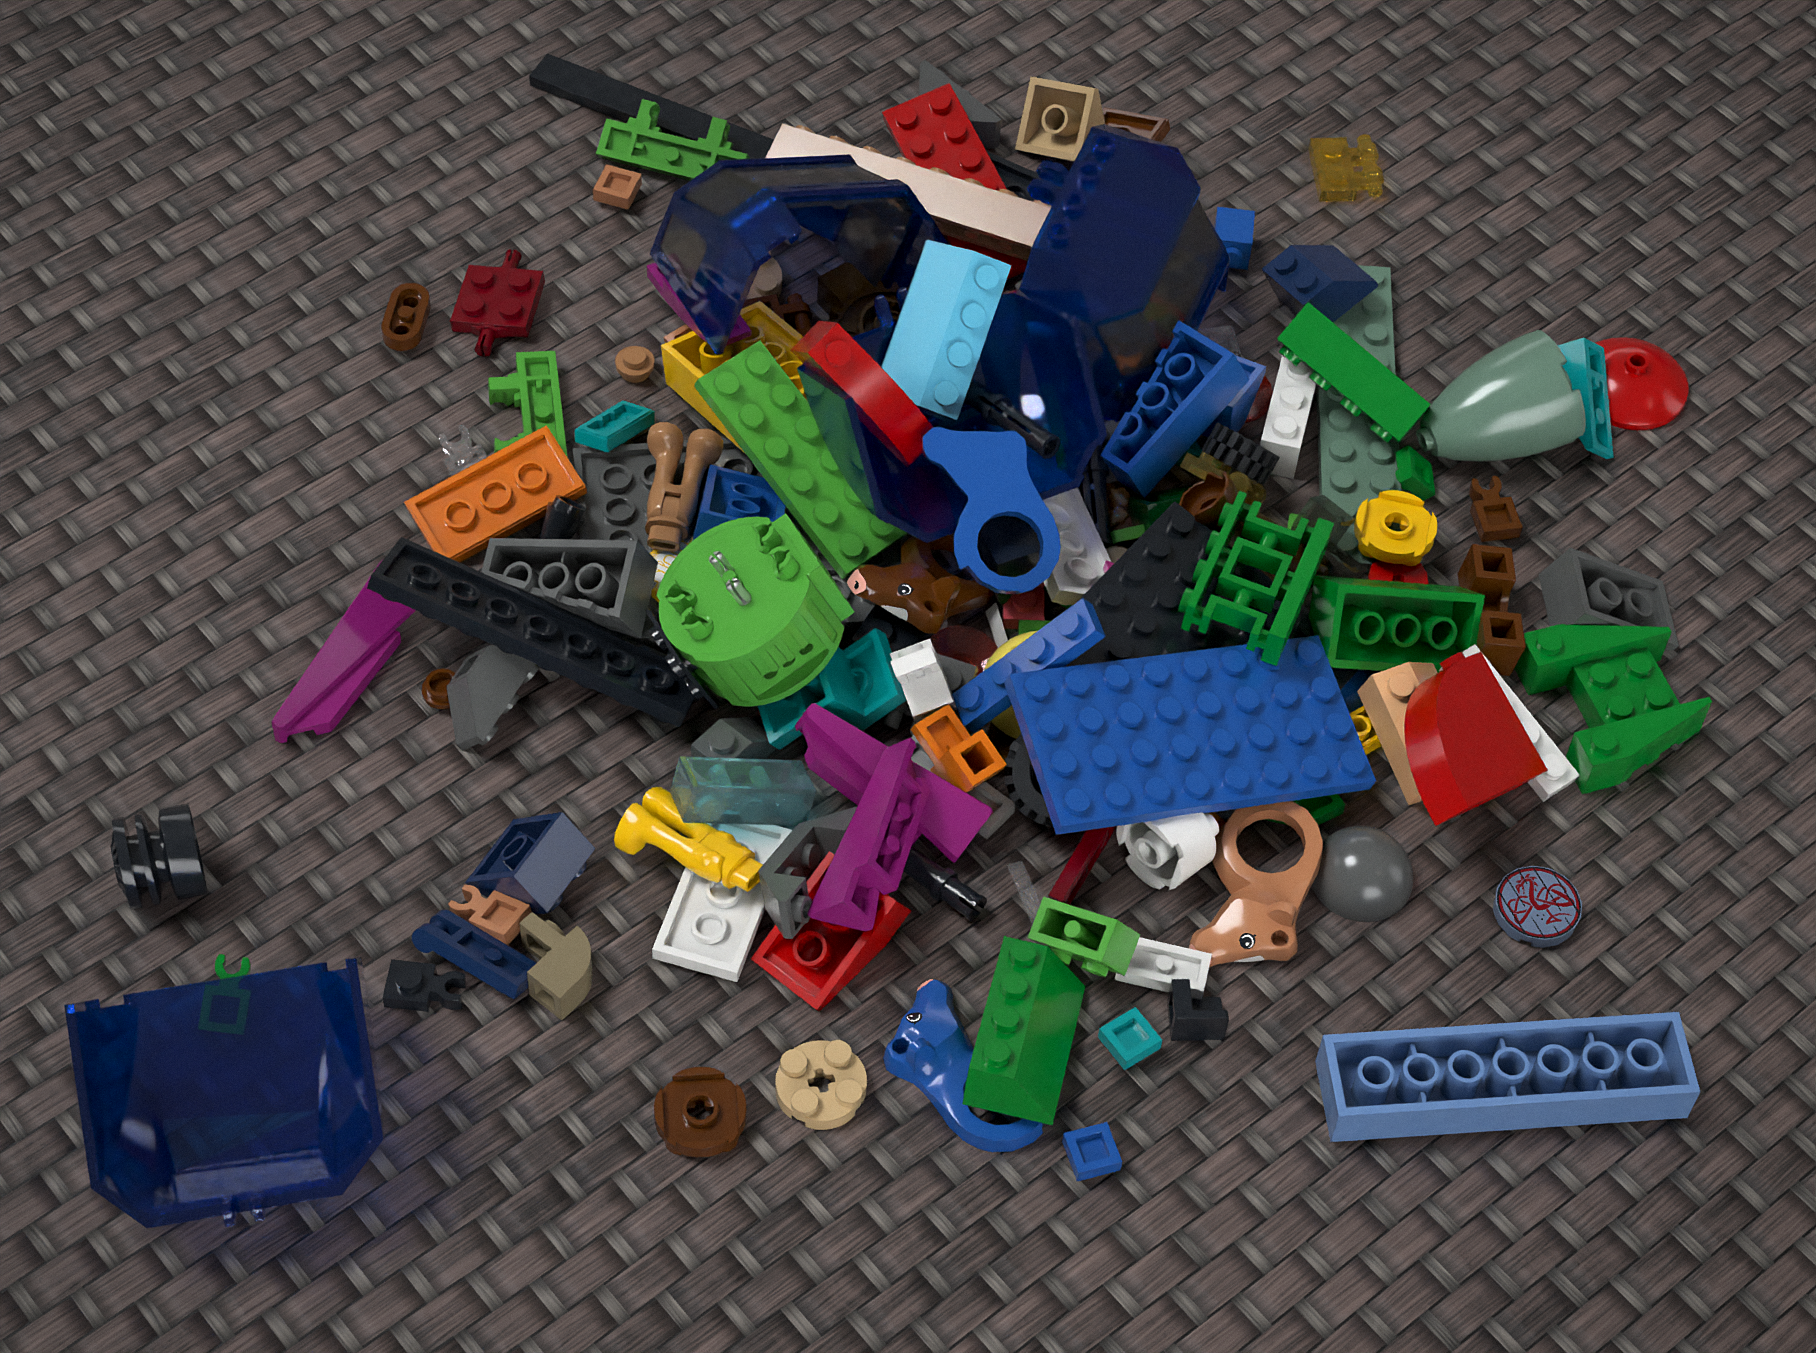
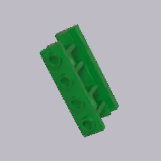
(1287, 586)

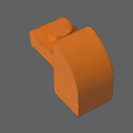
(956, 755)

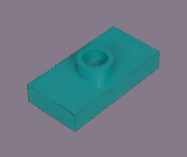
(614, 426)

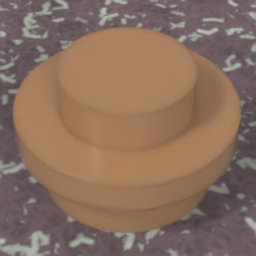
(634, 363)

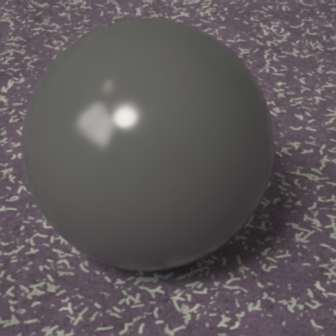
(1363, 874)

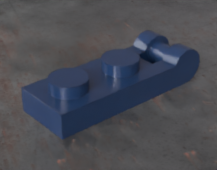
(474, 952)

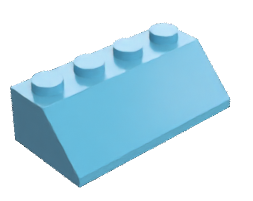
(944, 326)

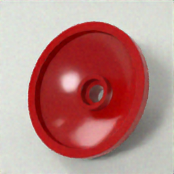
(1643, 384)

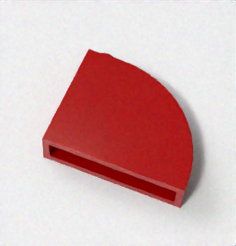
(876, 396)
(1465, 739)

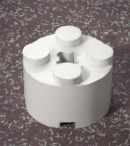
(1169, 848)

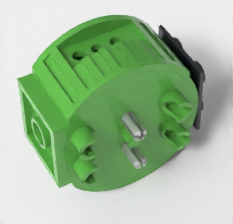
(749, 612)

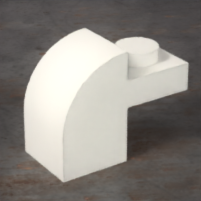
(922, 679)

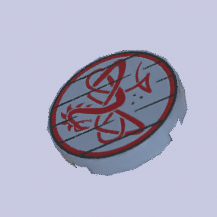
(1537, 906)

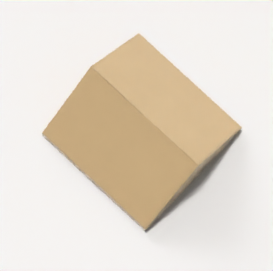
(1058, 118)

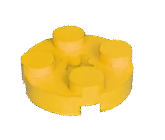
(1392, 546)

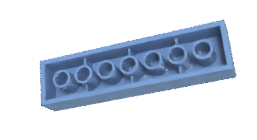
(1506, 1076)

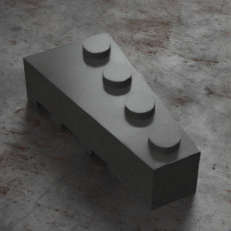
(590, 578)

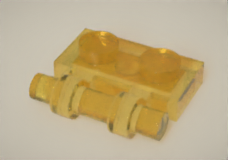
(1333, 168)

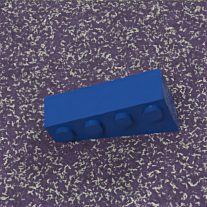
(1173, 409)

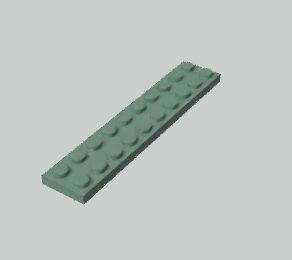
(1350, 455)

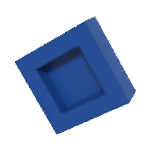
(1092, 1151)

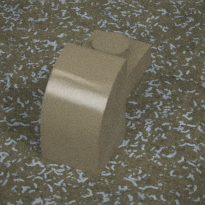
(564, 965)

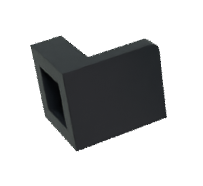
(1193, 1017)

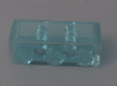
(742, 791)

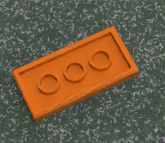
(495, 496)

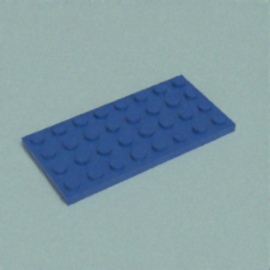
(1186, 734)

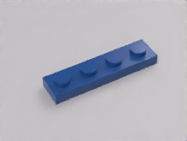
(1048, 648)

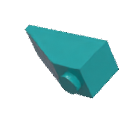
(1588, 374)

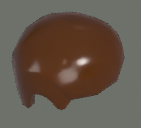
(1208, 497)

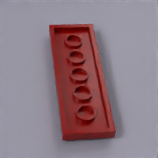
(938, 134)

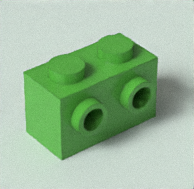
(1084, 936)

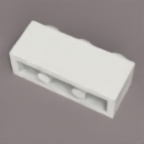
(1288, 416)

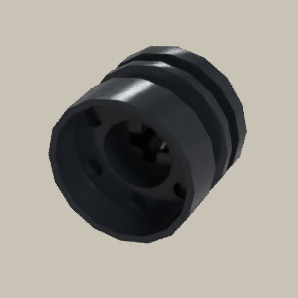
(158, 856)

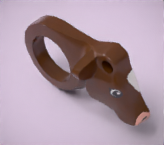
(919, 587)

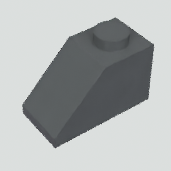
(733, 739)

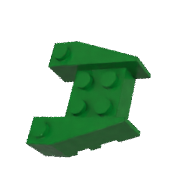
(1618, 693)

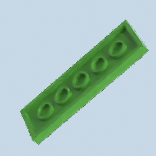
(786, 447)

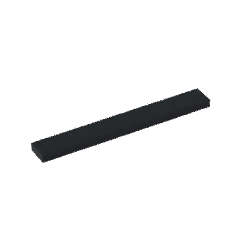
(624, 101)

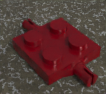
(497, 301)

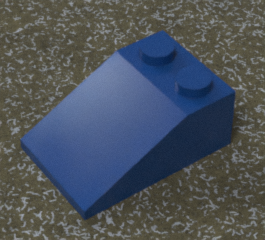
(734, 496)

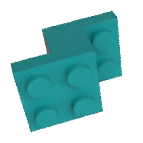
(853, 685)

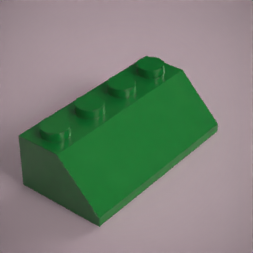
(1353, 373)
(1392, 622)
(1024, 1033)

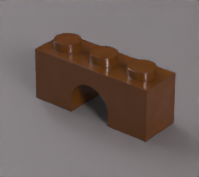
(1500, 634)

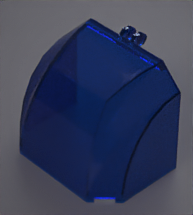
(1029, 356)
(228, 1093)

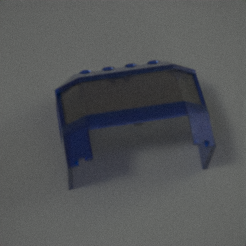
(743, 208)
(1124, 255)

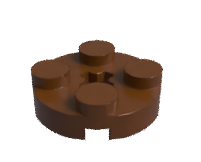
(700, 1137)

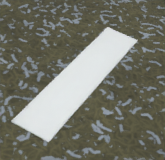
(996, 625)

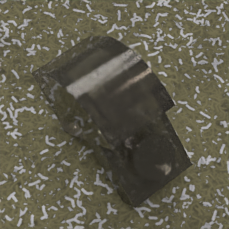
(1340, 562)

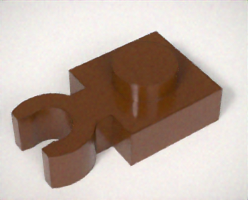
(1492, 515)

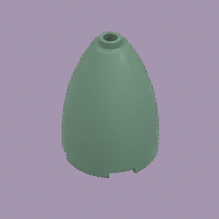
(1506, 405)

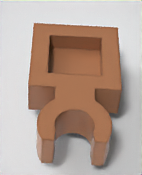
(496, 915)

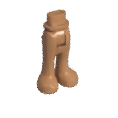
(670, 505)

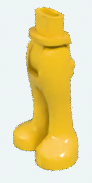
(705, 851)

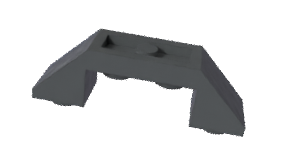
(787, 869)

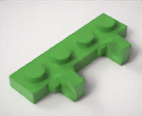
(646, 147)
(535, 392)

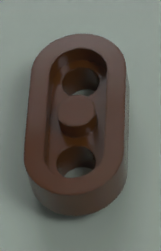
(405, 325)

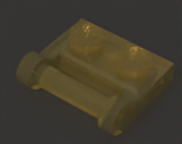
(1207, 463)

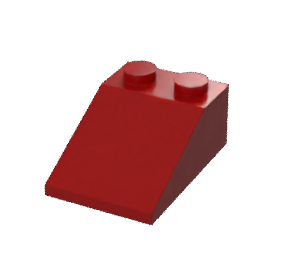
(825, 954)

